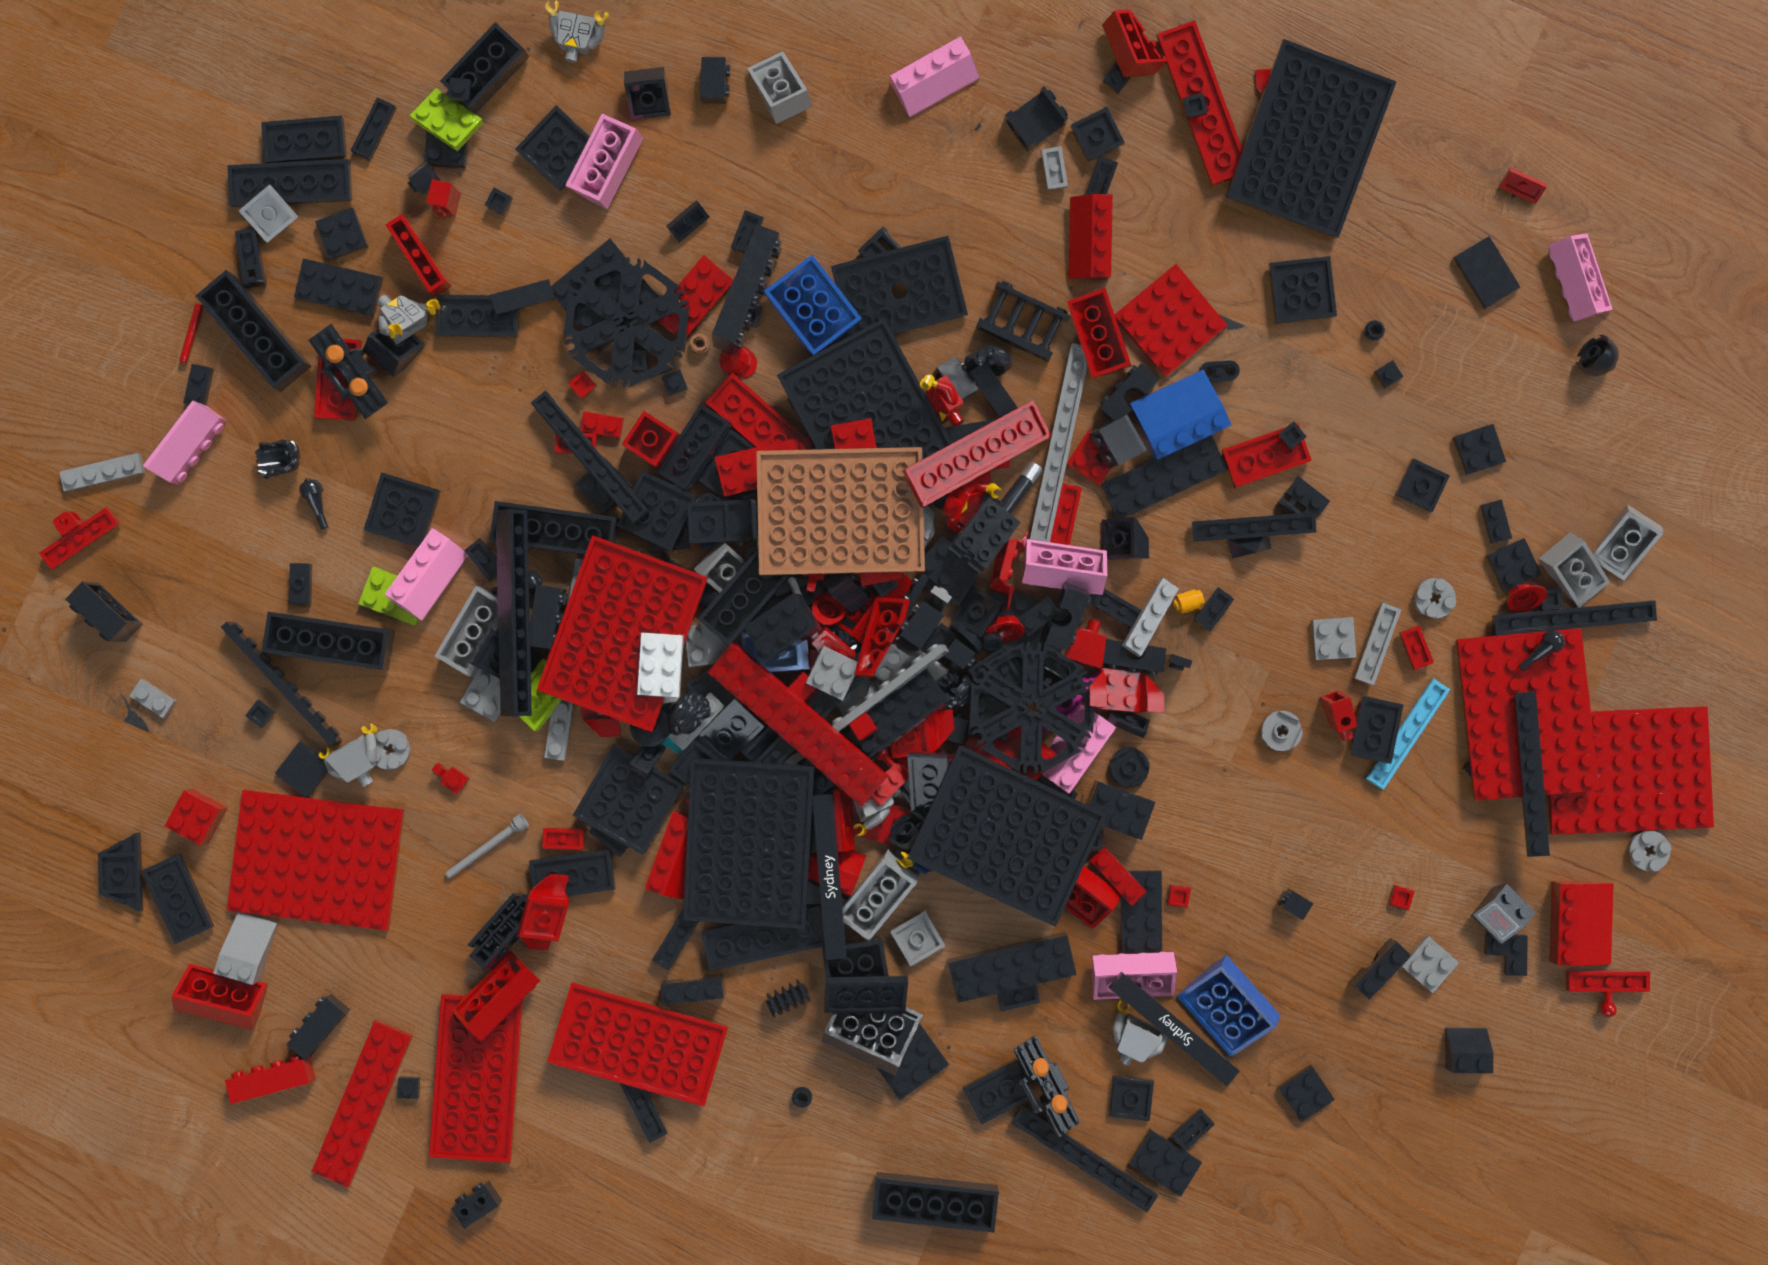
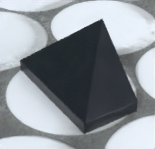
(1246, 546)

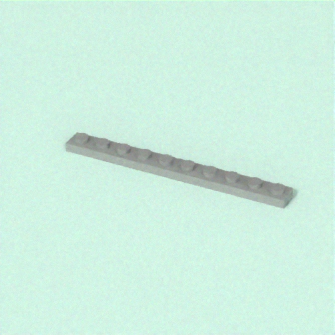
(1059, 445)
(902, 677)
(562, 716)

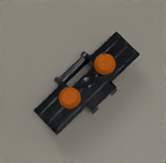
(354, 368)
(1052, 1083)

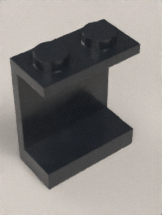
(1036, 119)

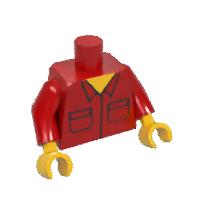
(943, 399)
(964, 502)

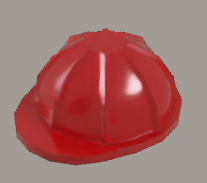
(741, 364)
(1526, 597)
(827, 609)
(1008, 627)

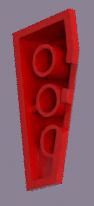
(882, 628)
(849, 865)

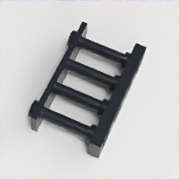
(1006, 333)

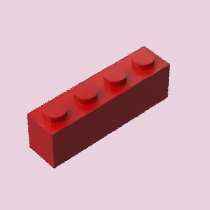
(418, 255)
(269, 1079)

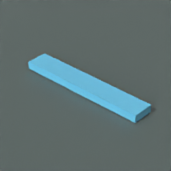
(1409, 732)

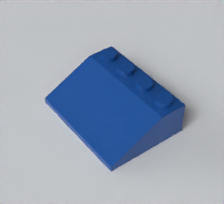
(812, 306)
(1180, 414)
(1229, 1006)

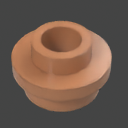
(699, 337)

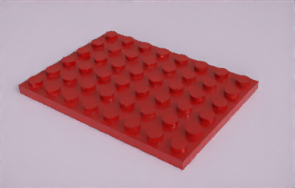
(600, 633)
(1564, 713)
(1649, 773)
(315, 859)

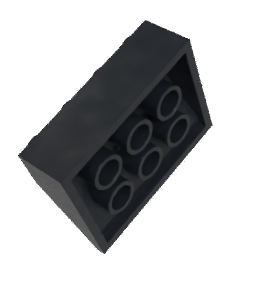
(874, 1036)

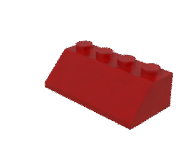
(1090, 236)
(1099, 333)
(862, 614)
(669, 867)
(1092, 898)
(495, 995)
(218, 997)

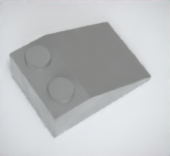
(780, 87)
(1627, 542)
(720, 565)
(1574, 569)
(704, 646)
(900, 656)
(246, 948)

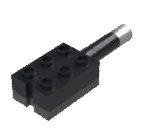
(993, 523)

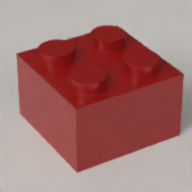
(650, 439)
(195, 816)

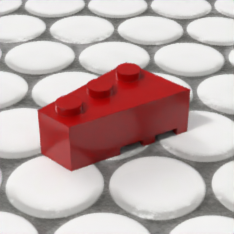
(1131, 46)

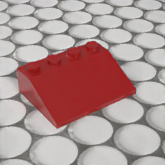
(1581, 923)

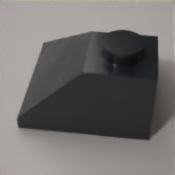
(1124, 539)

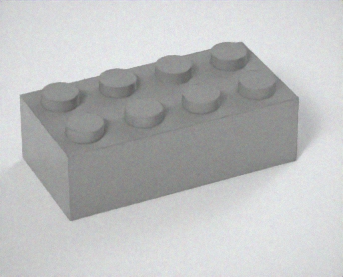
(469, 630)
(878, 895)

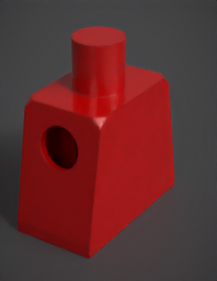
(1088, 646)
(1339, 713)

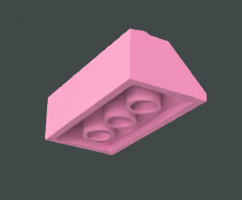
(934, 77)
(604, 160)
(1579, 277)
(185, 443)
(1054, 564)
(426, 574)
(1069, 771)
(1151, 971)

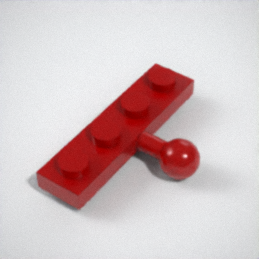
(897, 777)
(1608, 982)

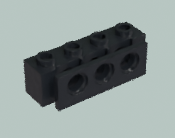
(502, 930)

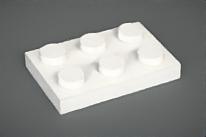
(660, 665)

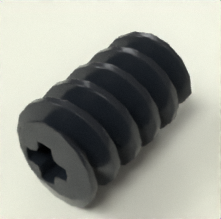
(787, 997)

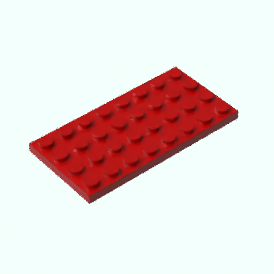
(637, 1044)
(475, 1088)

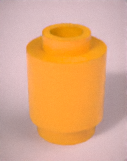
(1188, 601)

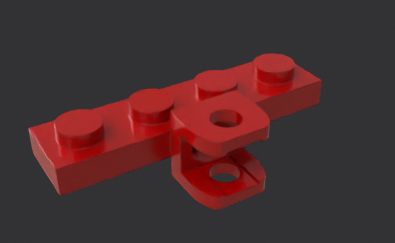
(77, 535)

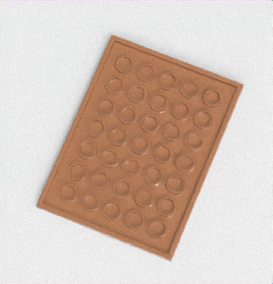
(838, 512)

